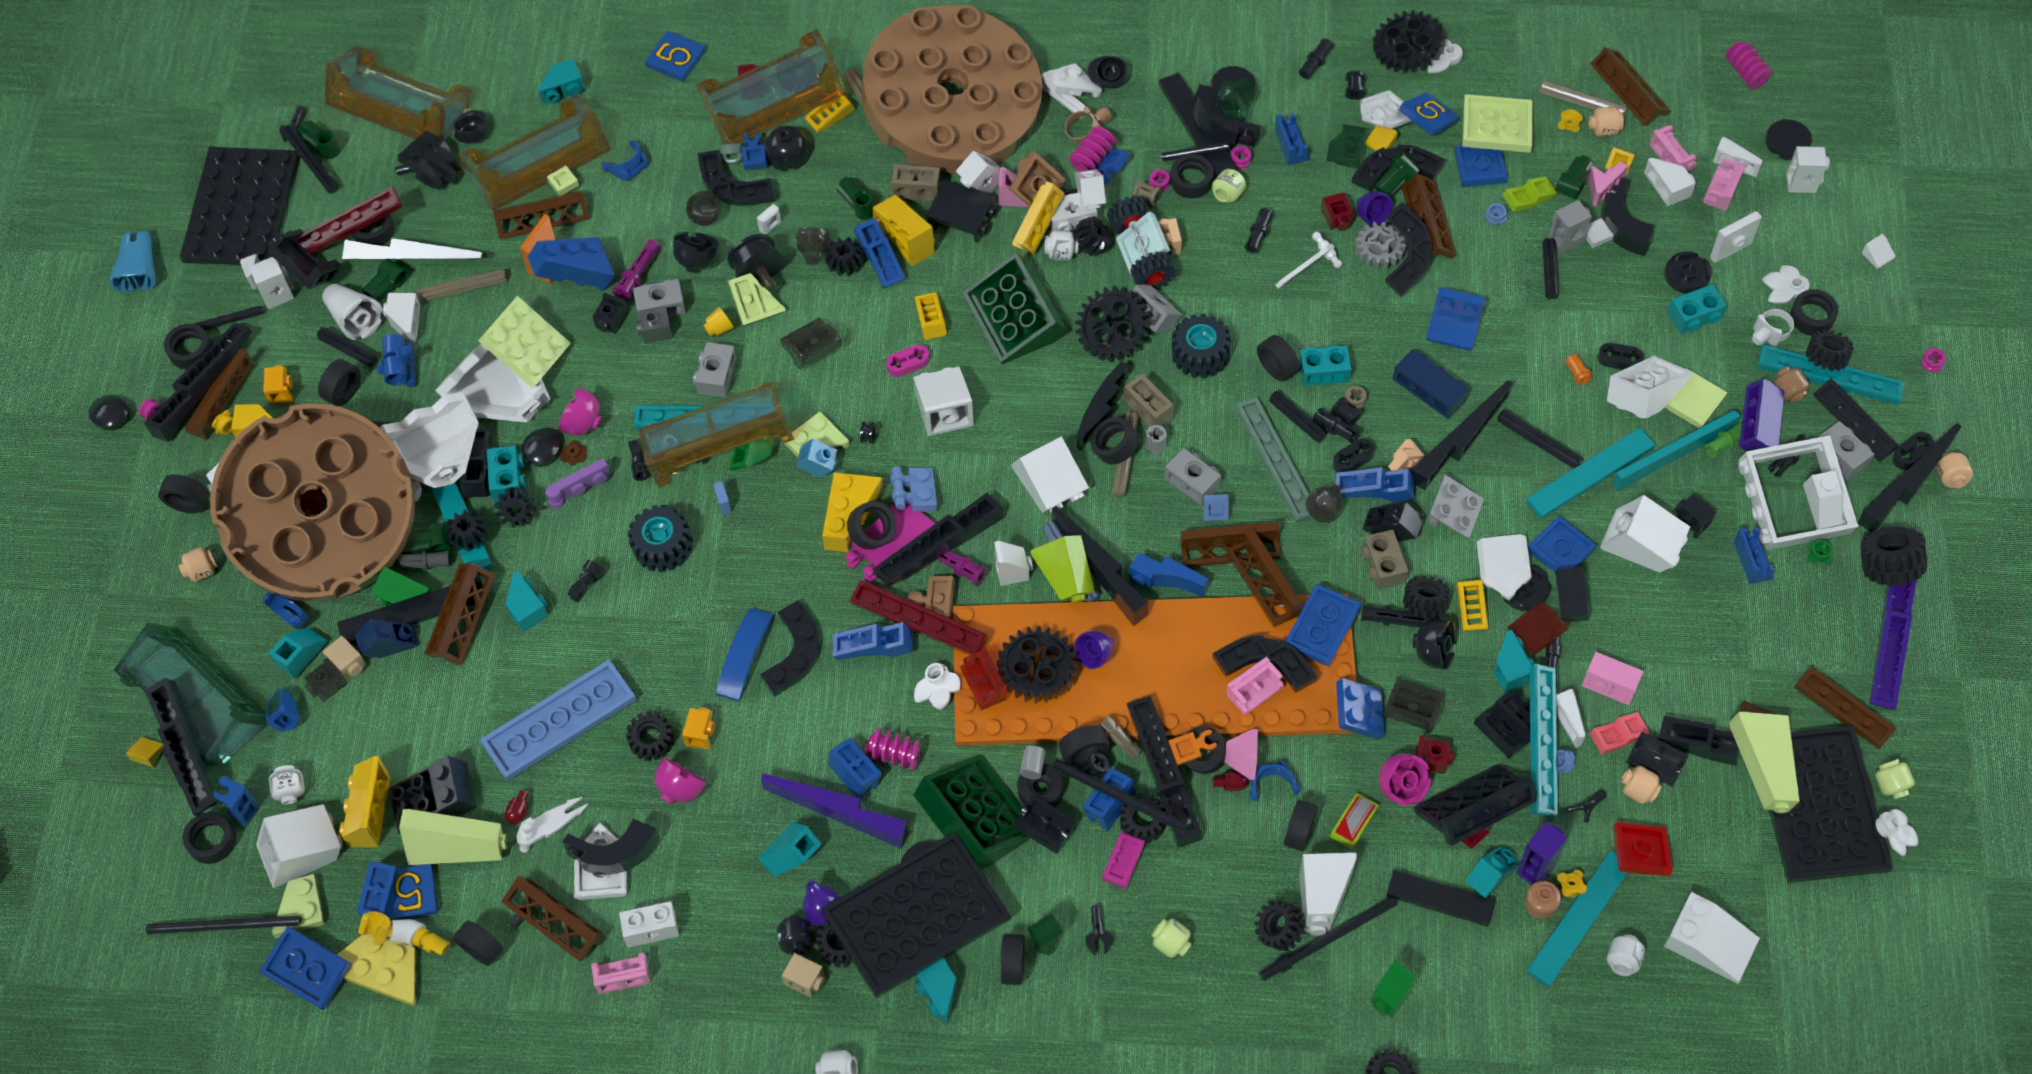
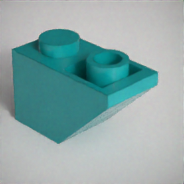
(561, 82)
(523, 604)
(296, 651)
(1512, 664)
(789, 849)
(1492, 871)
(939, 987)

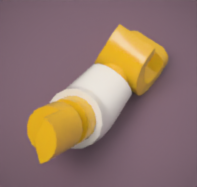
(401, 931)

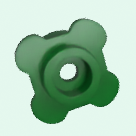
(1822, 546)

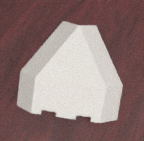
(494, 388)
(436, 440)

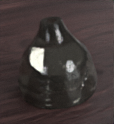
(703, 208)
(812, 243)
(1325, 503)

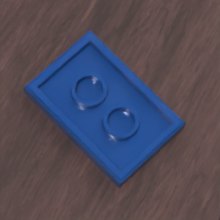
(1323, 624)
(305, 967)

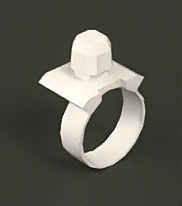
(1765, 332)

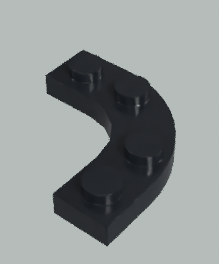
(1378, 163)
(730, 190)
(1419, 249)
(1280, 653)
(803, 654)

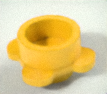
(1570, 115)
(223, 423)
(1572, 890)

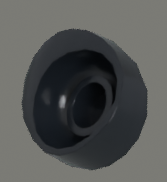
(1108, 72)
(470, 126)
(109, 412)
(542, 447)

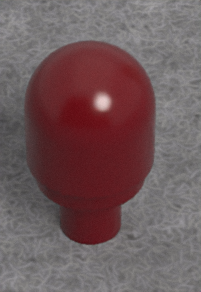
(1231, 781)
(517, 808)

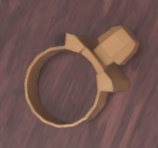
(1102, 115)

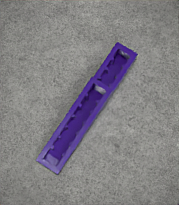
(1892, 645)
(840, 808)

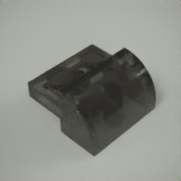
(811, 342)
(1414, 704)

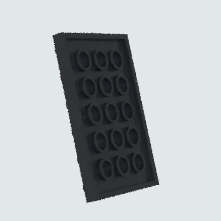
(238, 204)
(1836, 814)
(915, 914)

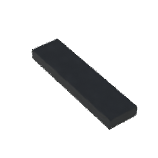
(1852, 416)
(1440, 898)

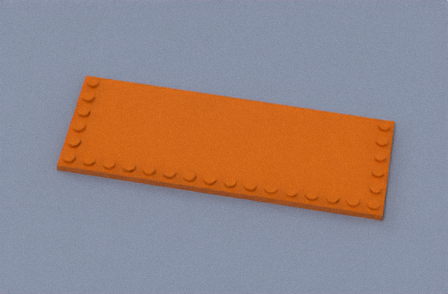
(1159, 658)

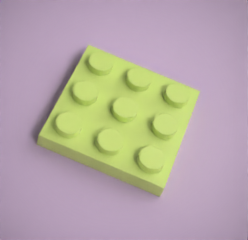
(1497, 123)
(524, 342)

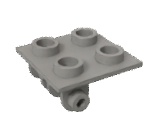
(1455, 507)

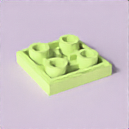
(1696, 401)

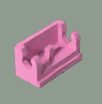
(1670, 150)
(1724, 184)
(1612, 678)
(1255, 686)
(620, 974)

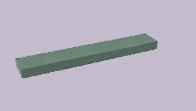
(1274, 458)

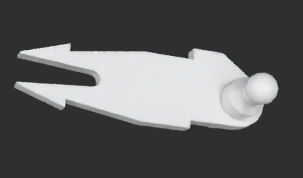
(1325, 250)
(547, 823)

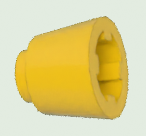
(717, 323)

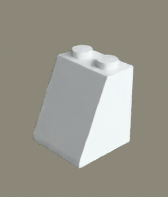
(944, 401)
(1050, 475)
(1646, 535)
(297, 843)
(1323, 887)

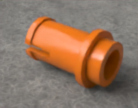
(1580, 373)

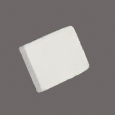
(1879, 251)
(245, 263)

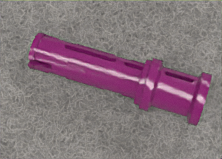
(632, 277)
(964, 567)

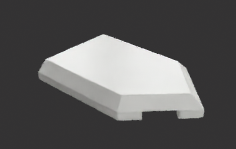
(1383, 110)
(1504, 563)
(598, 886)

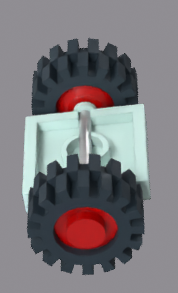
(1141, 242)

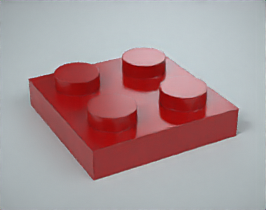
(1642, 849)

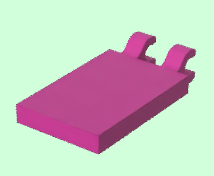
(908, 527)

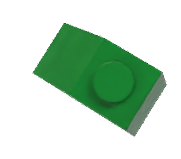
(750, 453)
(396, 588)
(1393, 989)

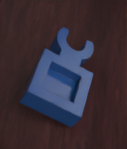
(753, 153)
(1112, 163)

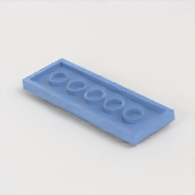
(557, 720)

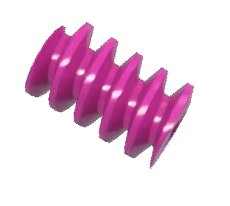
(1748, 64)
(1092, 149)
(893, 749)

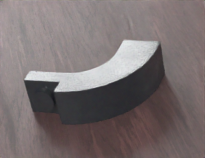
(1217, 123)
(1627, 231)
(615, 857)

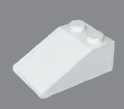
(1647, 386)
(1712, 938)

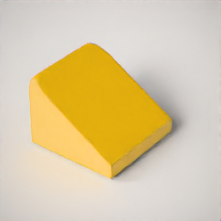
(1381, 138)
(1619, 155)
(145, 751)

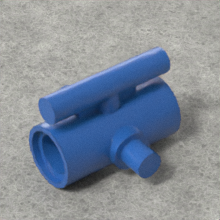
(397, 361)

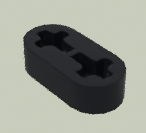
(1619, 356)
(1910, 447)
(1351, 453)

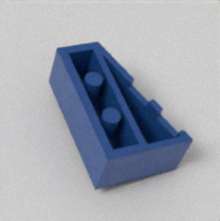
(573, 260)

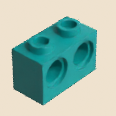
(1696, 307)
(1325, 370)
(501, 474)

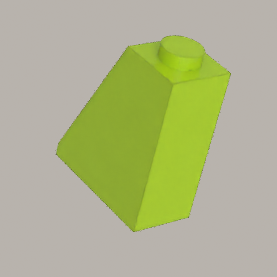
(1065, 567)

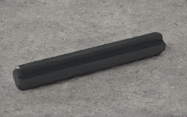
(310, 159)
(1539, 439)

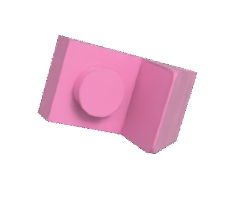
(1603, 182)

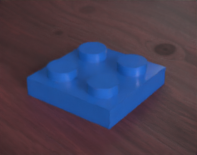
(1360, 708)

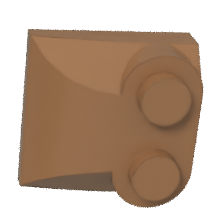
(1032, 174)

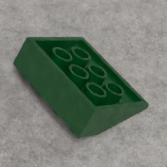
(1014, 309)
(974, 805)

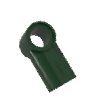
(320, 139)
(1401, 171)
(1573, 180)
(856, 197)
(388, 276)
(428, 540)
(1045, 934)

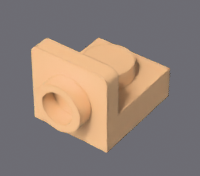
(1172, 235)
(1406, 456)

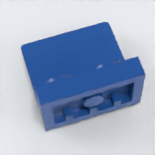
(1455, 318)

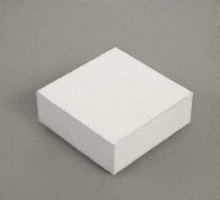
(769, 219)
(1598, 233)

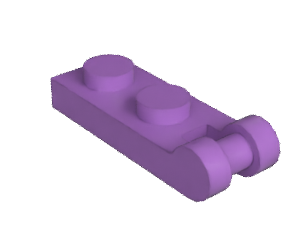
(577, 483)

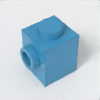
(816, 458)

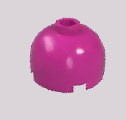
(580, 414)
(1404, 779)
(677, 783)

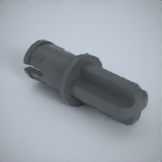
(424, 560)

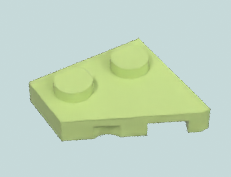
(752, 299)
(819, 429)
(302, 899)

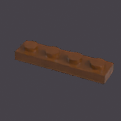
(1845, 708)

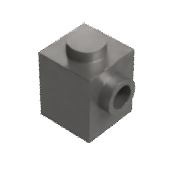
(654, 325)

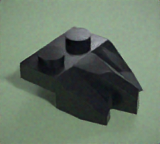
(430, 160)
(1507, 723)

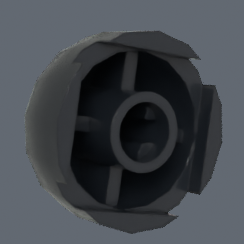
(787, 148)
(695, 252)
(1434, 643)

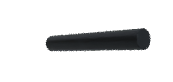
(1200, 150)
(232, 317)

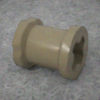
(1147, 192)

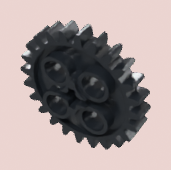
(1422, 32)
(1110, 303)
(1016, 659)

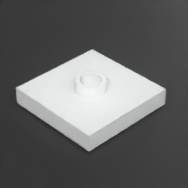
(1735, 237)

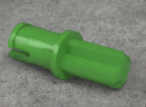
(1724, 441)

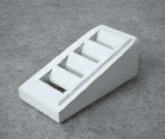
(1729, 150)
(1569, 716)

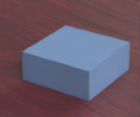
(722, 498)
(1215, 507)

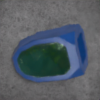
(282, 711)

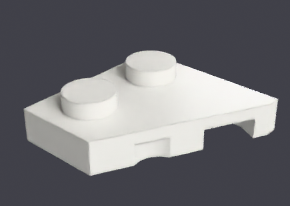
(1070, 81)

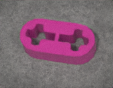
(907, 360)

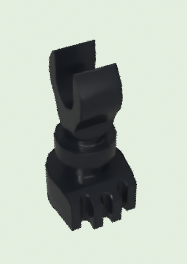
(639, 469)
(590, 570)

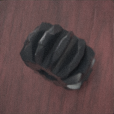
(1092, 236)
(843, 256)
(506, 502)
(466, 530)

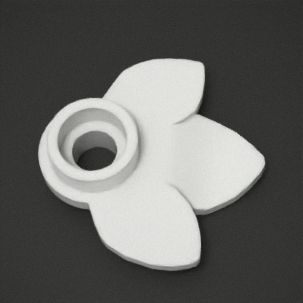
(1451, 55)
(1784, 284)
(938, 688)
(1895, 827)

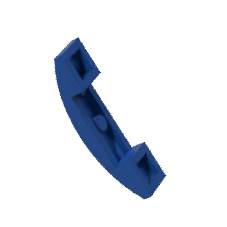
(742, 653)

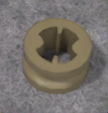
(1356, 390)

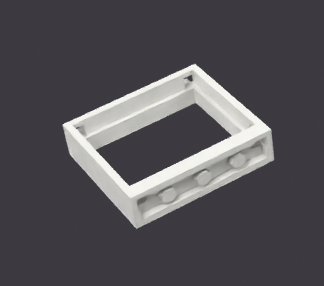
(1828, 462)

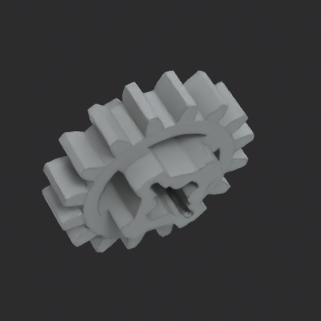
(1376, 244)

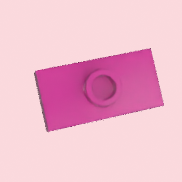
(1123, 860)

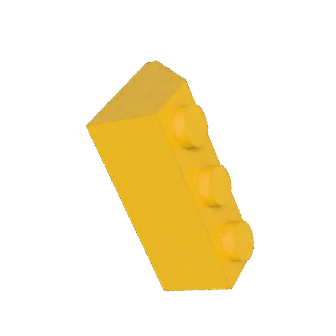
(365, 804)

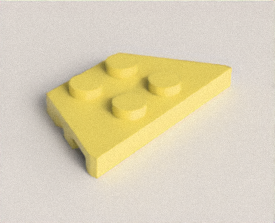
(383, 967)

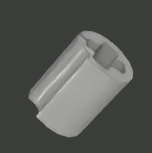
(1156, 439)
(1032, 762)

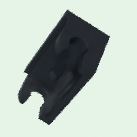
(1572, 594)
(1657, 758)
(1044, 824)

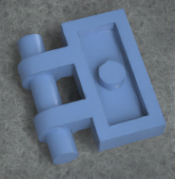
(921, 487)

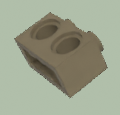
(915, 182)
(1148, 401)
(1389, 559)

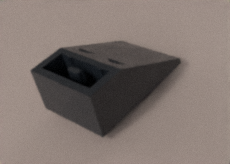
(437, 789)

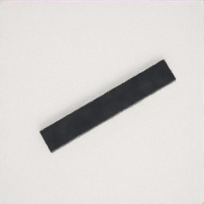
(1182, 103)
(408, 611)

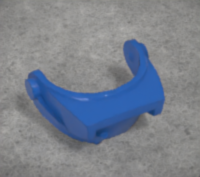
(629, 168)
(281, 605)
(1278, 768)

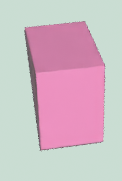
(1006, 196)
(1242, 753)

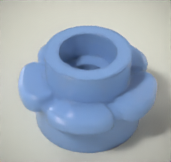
(1496, 209)
(1565, 761)

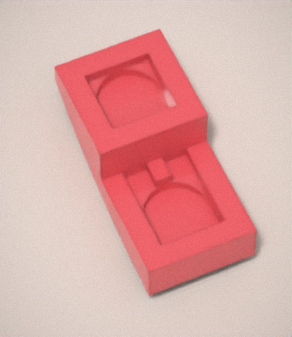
(1619, 734)

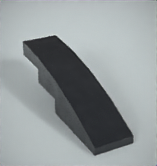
(1101, 404)

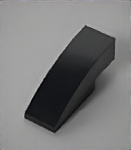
(475, 479)
(1700, 740)

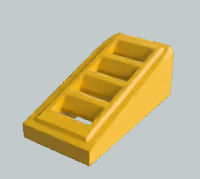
(833, 117)
(930, 316)
(1472, 586)

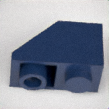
(385, 638)

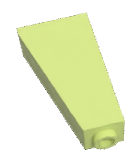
(1768, 757)
(449, 839)

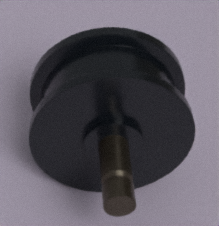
(756, 256)

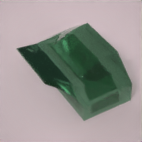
(1236, 98)
(1347, 147)

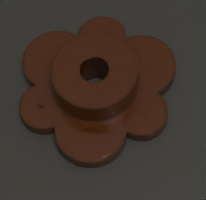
(573, 453)

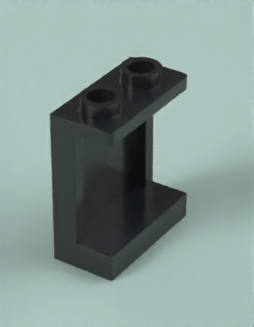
(962, 209)
(300, 262)

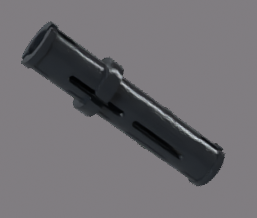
(1392, 616)

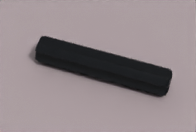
(1550, 268)
(347, 346)
(1297, 416)

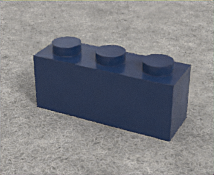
(1430, 384)

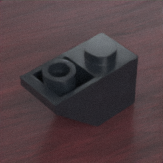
(1395, 517)

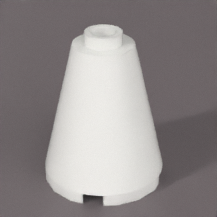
(353, 312)

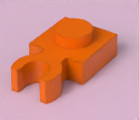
(1188, 748)

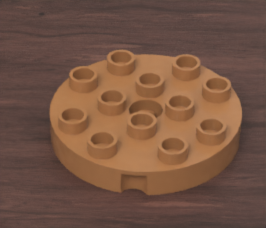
(959, 47)
(322, 554)

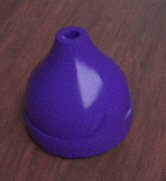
(1374, 207)
(1094, 648)
(815, 899)

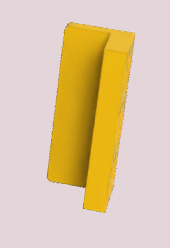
(1038, 218)

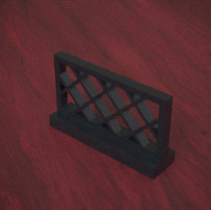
(1481, 812)

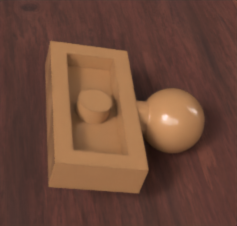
(939, 595)

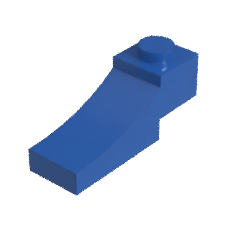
(879, 253)
(1377, 483)
(1148, 573)
(873, 640)

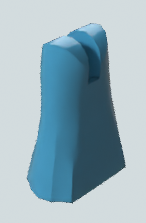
(134, 263)

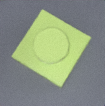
(562, 180)

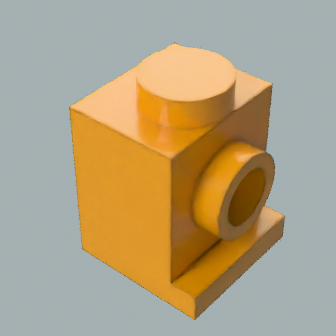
(277, 385)
(698, 728)

